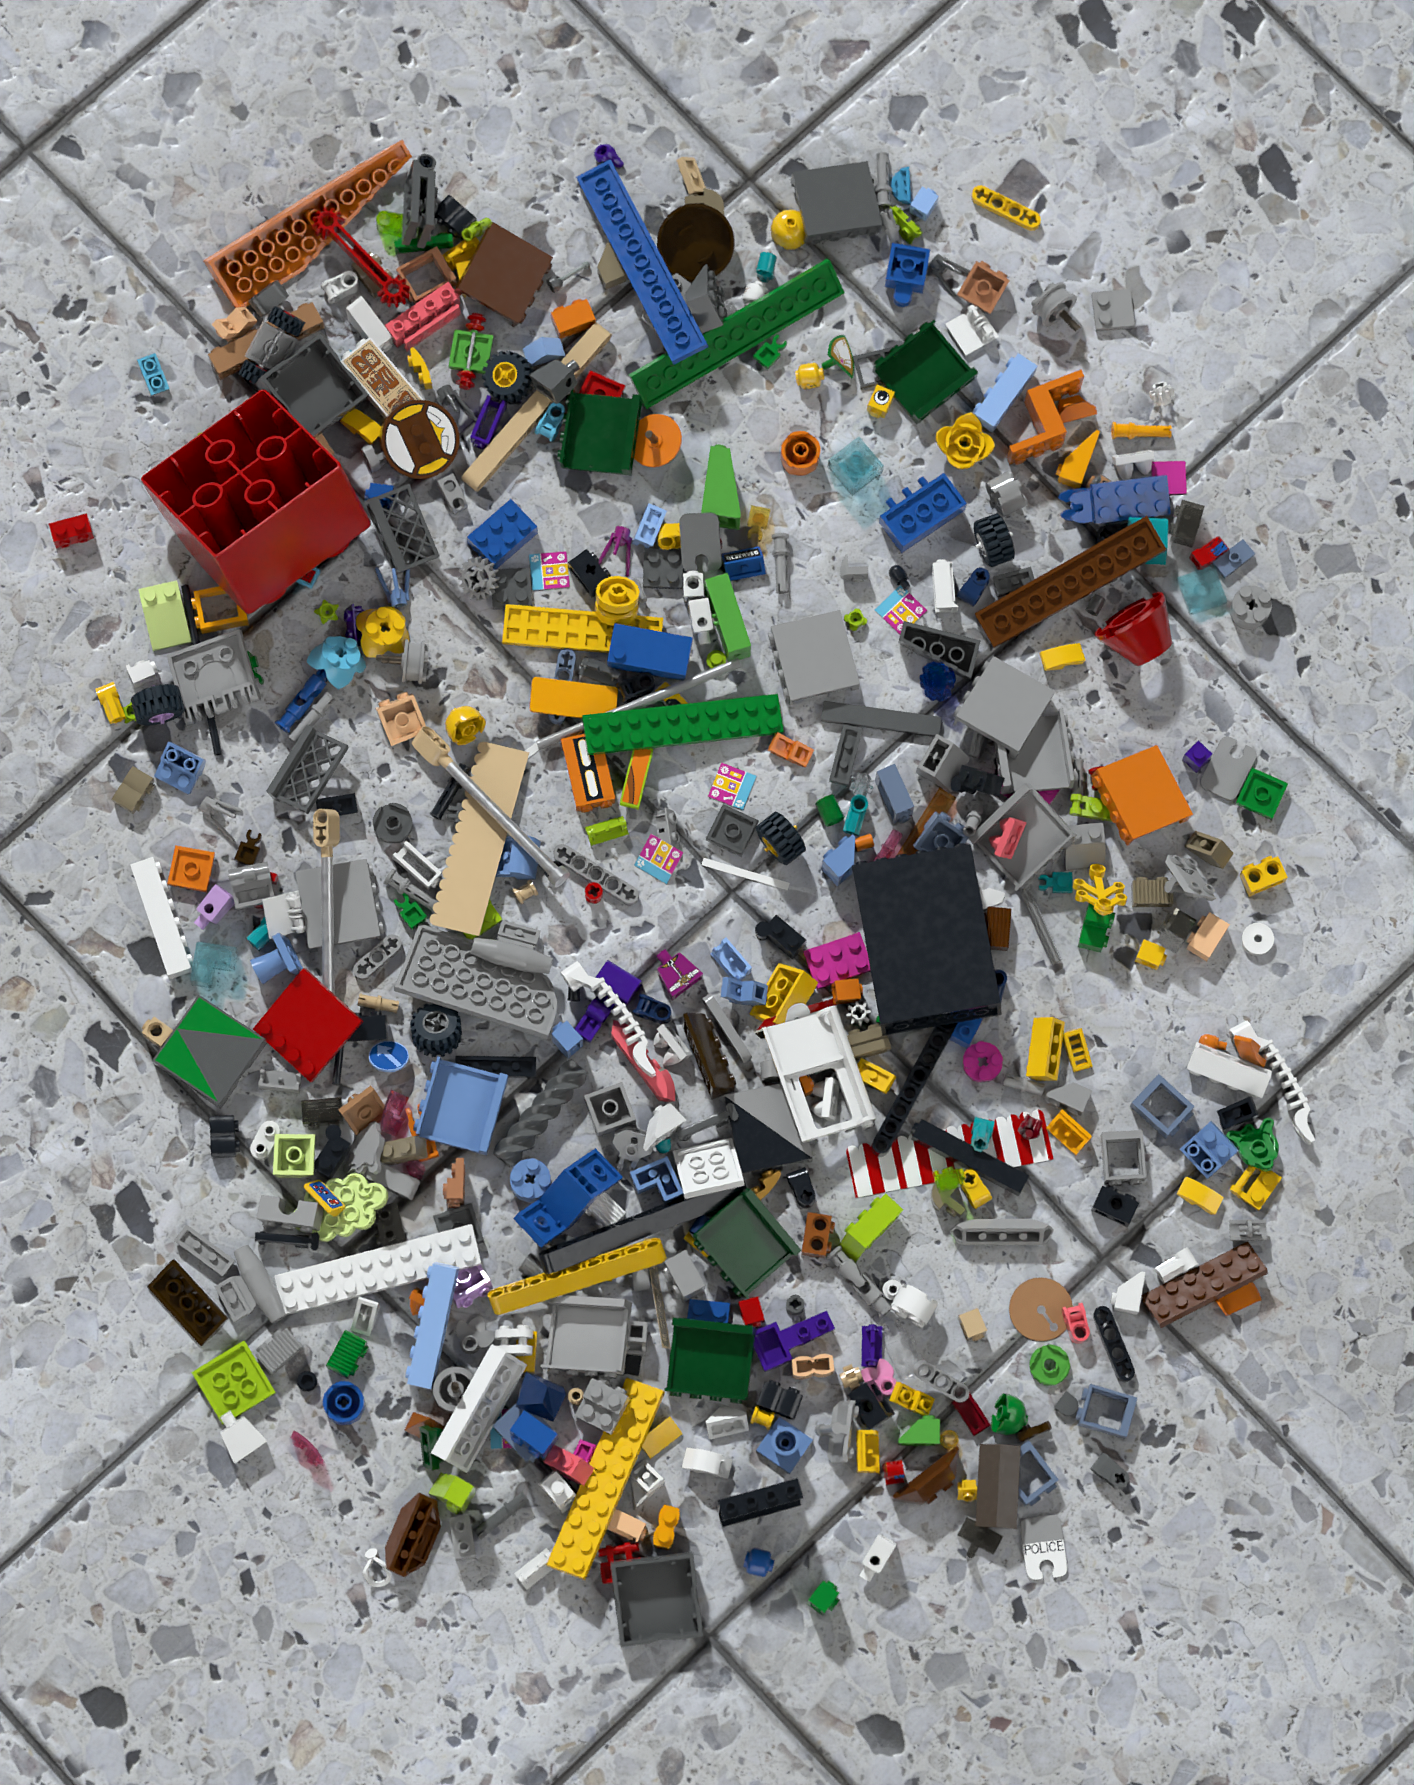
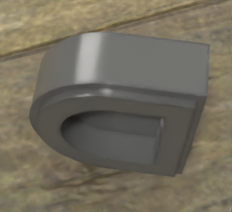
(1067, 1404)

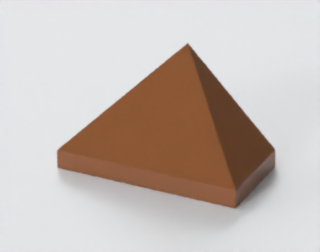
(417, 1420)

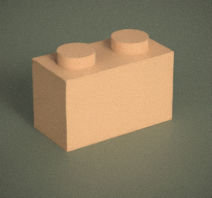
(1207, 937)

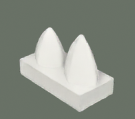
(1125, 462)
(678, 1050)
(830, 1093)

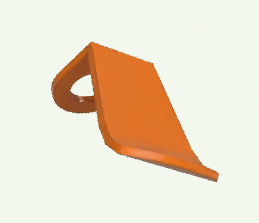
(1239, 1299)

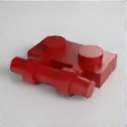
(609, 1551)

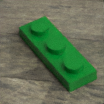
(441, 241)

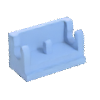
(649, 526)
(731, 960)

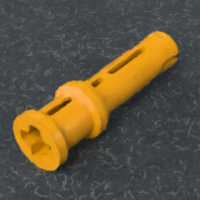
(1131, 430)

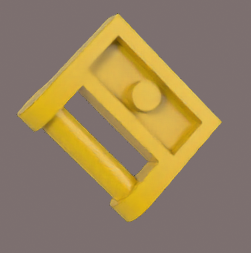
(1260, 1188)

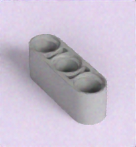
(394, 1181)
(932, 1377)

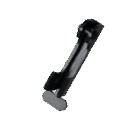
(299, 1241)

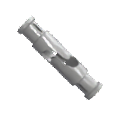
(850, 1270)

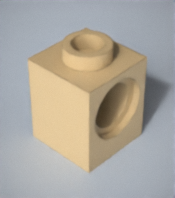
(154, 1023)
(972, 1325)

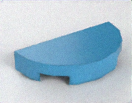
(901, 186)

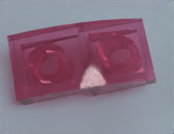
(391, 1118)
(311, 1453)

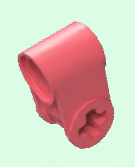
(1076, 1321)

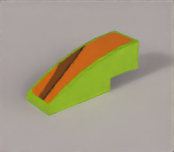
(636, 778)

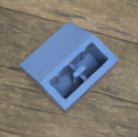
(839, 863)

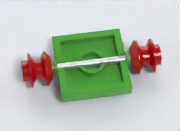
(470, 351)

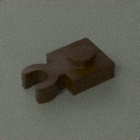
(248, 852)
(1029, 1432)

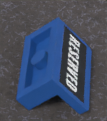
(744, 563)

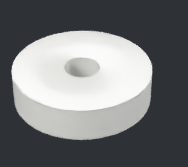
(1253, 947)

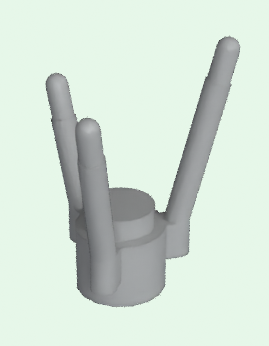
(212, 807)

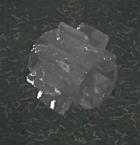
(861, 784)

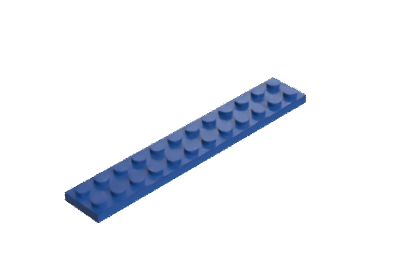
(642, 262)

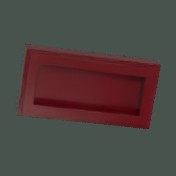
(972, 1415)

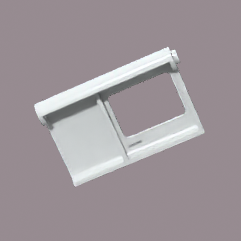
(811, 1047)

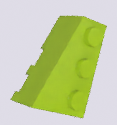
(870, 1226)
(453, 1492)

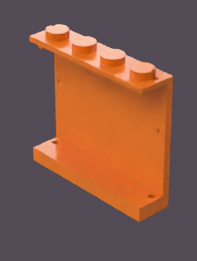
(1141, 794)

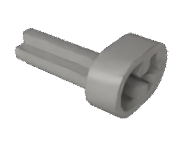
(372, 460)

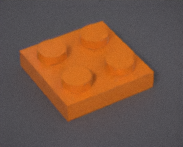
(191, 868)

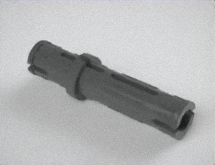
(509, 1509)

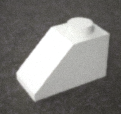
(1129, 1295)

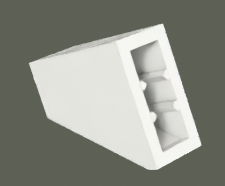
(368, 324)

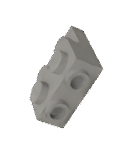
(602, 1405)

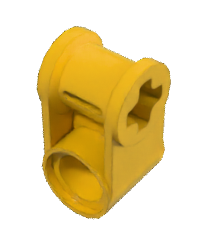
(669, 536)
(976, 1192)

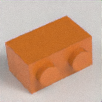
(572, 318)

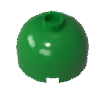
(1010, 1415)

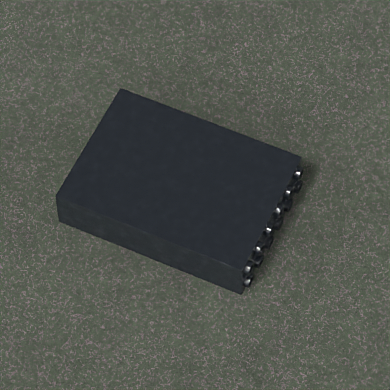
(926, 939)

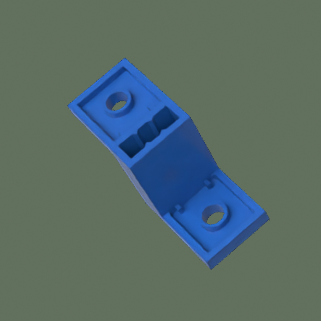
(568, 1198)

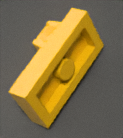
(875, 1076)

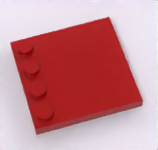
(307, 1025)

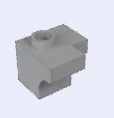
(637, 1338)

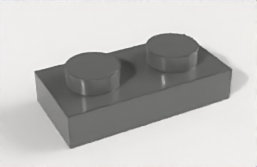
(1012, 581)

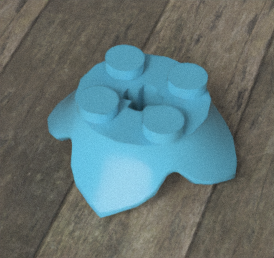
(338, 658)

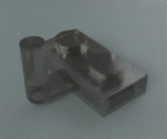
(979, 1538)

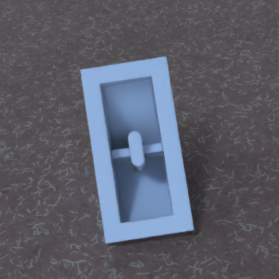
(544, 350)

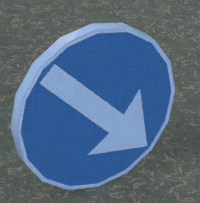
(388, 1056)

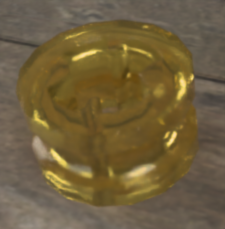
(948, 1445)

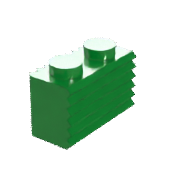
(346, 1355)

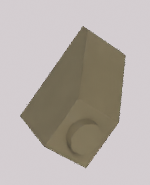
(1209, 849)

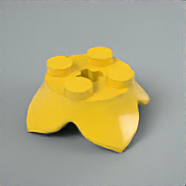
(967, 429)
(375, 641)

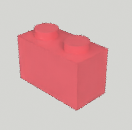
(569, 1465)

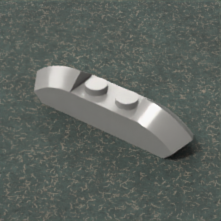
(1002, 1232)

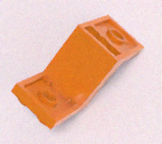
(1045, 417)

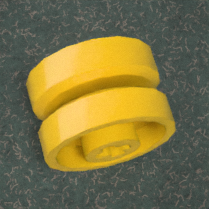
(617, 600)

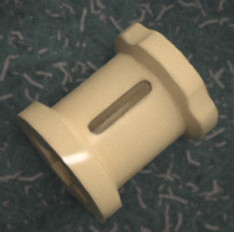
(525, 892)

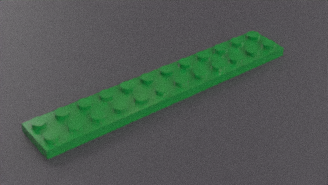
(740, 332)

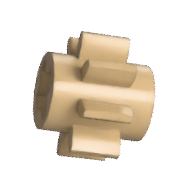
(851, 1377)

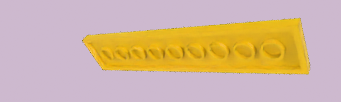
(600, 1495)

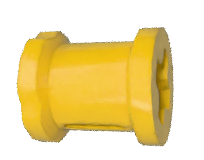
(762, 1418)

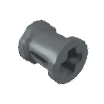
(790, 1309)

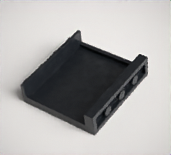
(759, 1502)

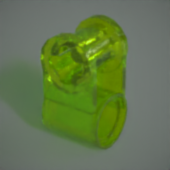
(395, 225)

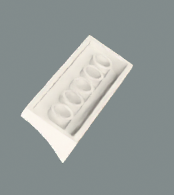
(479, 1408)

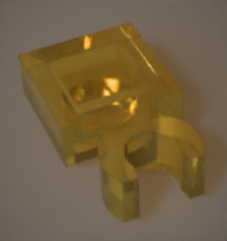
(758, 520)

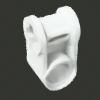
(339, 287)

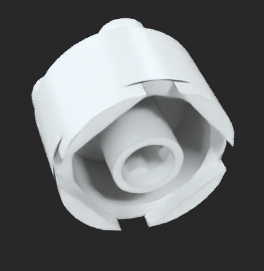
(913, 1304)

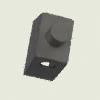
(555, 379)

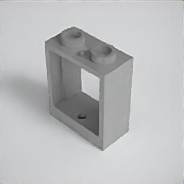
(1118, 1137)

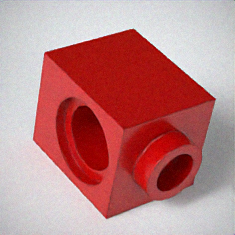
(751, 1312)

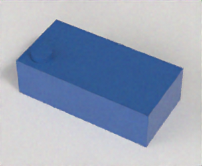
(650, 652)

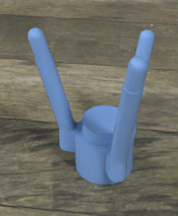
(397, 597)

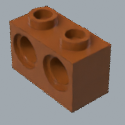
(812, 1234)

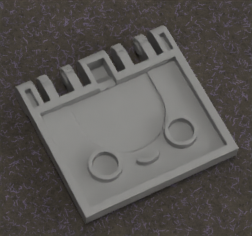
(211, 673)

